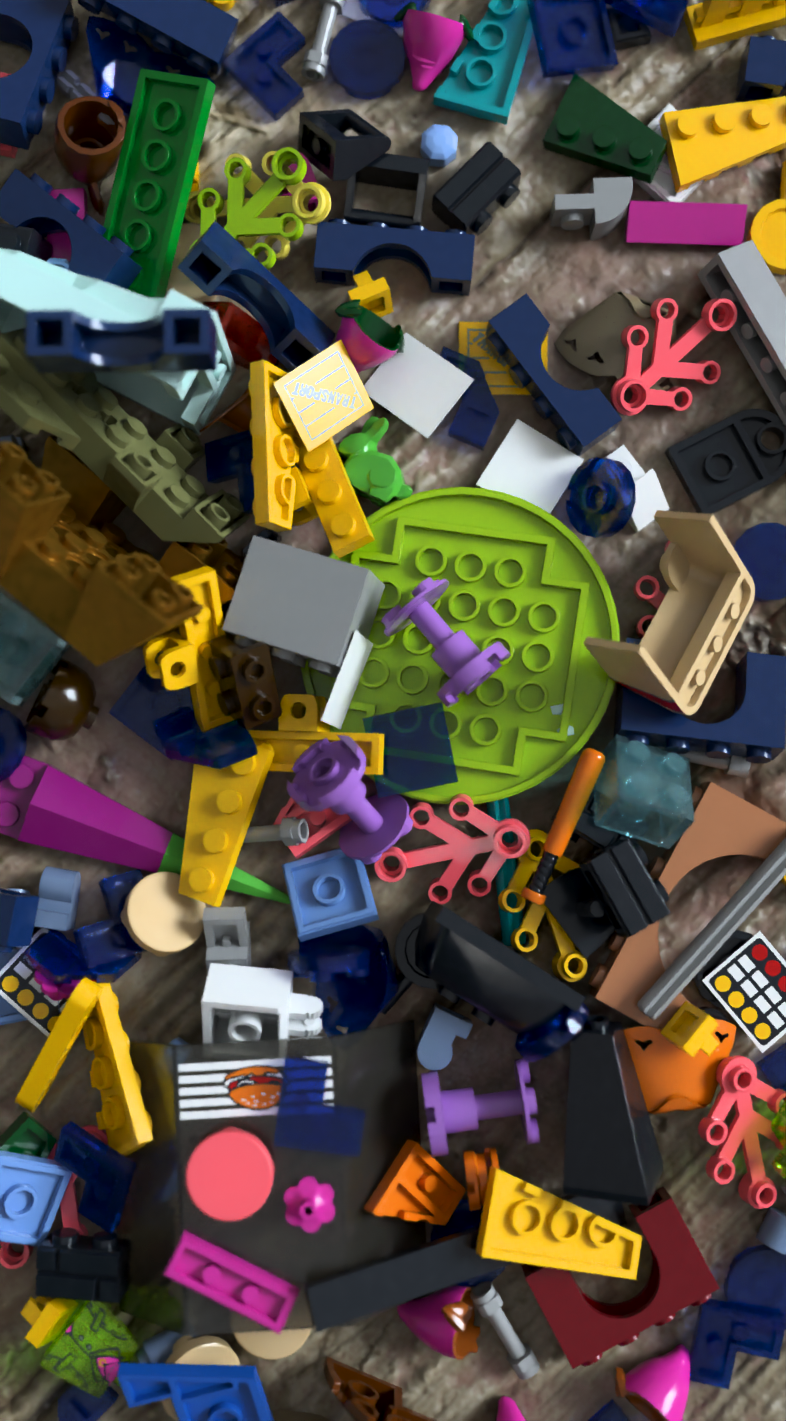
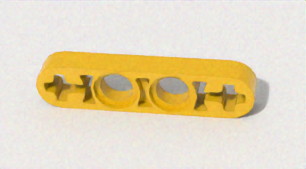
(58, 1044)

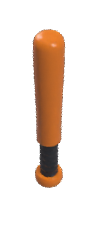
(571, 807)

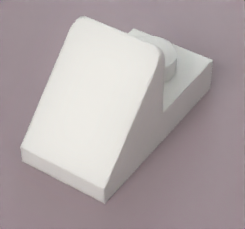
(648, 490)

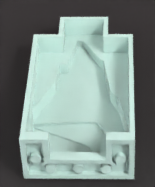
(176, 395)

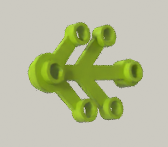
(243, 218)

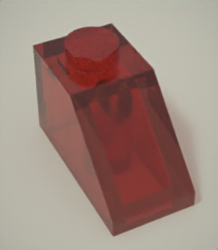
(243, 334)

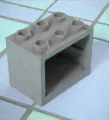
(301, 605)

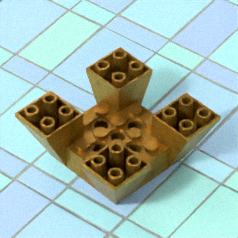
(79, 567)

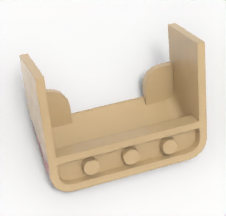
(694, 621)

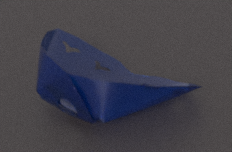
(118, 71)
(358, 998)

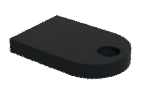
(729, 460)

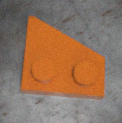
(416, 1188)

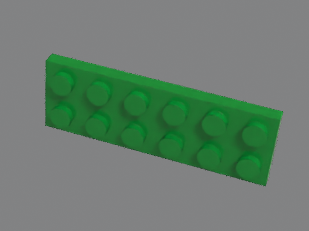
(157, 172)

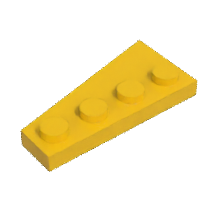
(720, 137)
(272, 450)
(217, 824)
(113, 1074)
(547, 1231)

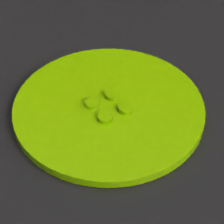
(512, 581)

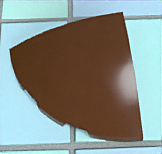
(367, 1396)

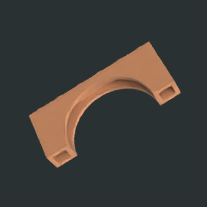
(720, 828)

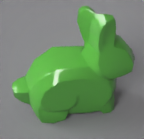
(371, 472)

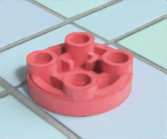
(229, 1174)

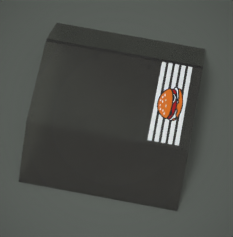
(238, 1085)

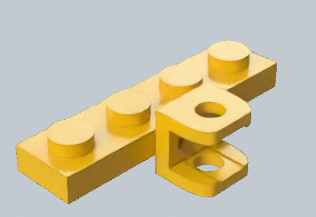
(328, 494)
(190, 650)
(302, 729)

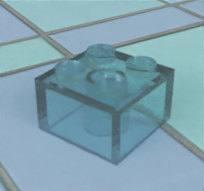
(26, 651)
(644, 792)

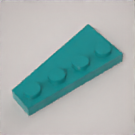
(490, 66)

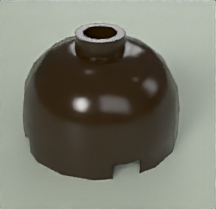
(63, 704)

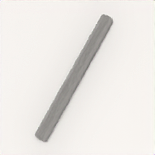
(715, 934)

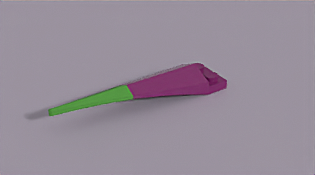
(65, 814)

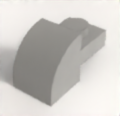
(600, 208)
(227, 936)

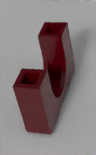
(676, 1281)

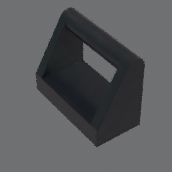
(334, 153)
(393, 172)

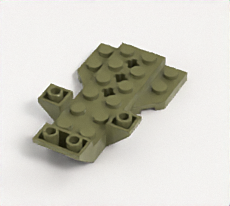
(116, 447)

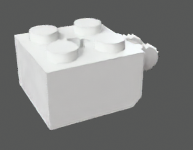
(256, 1005)

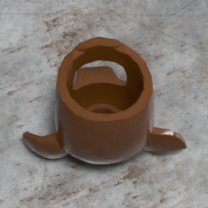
(87, 145)

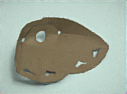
(601, 333)

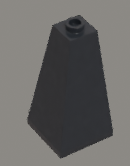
(608, 1126)

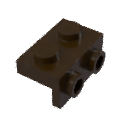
(245, 682)

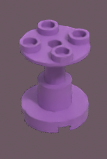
(454, 651)
(331, 778)
(461, 1110)

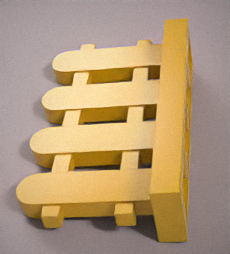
(728, 20)

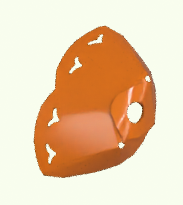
(672, 1077)

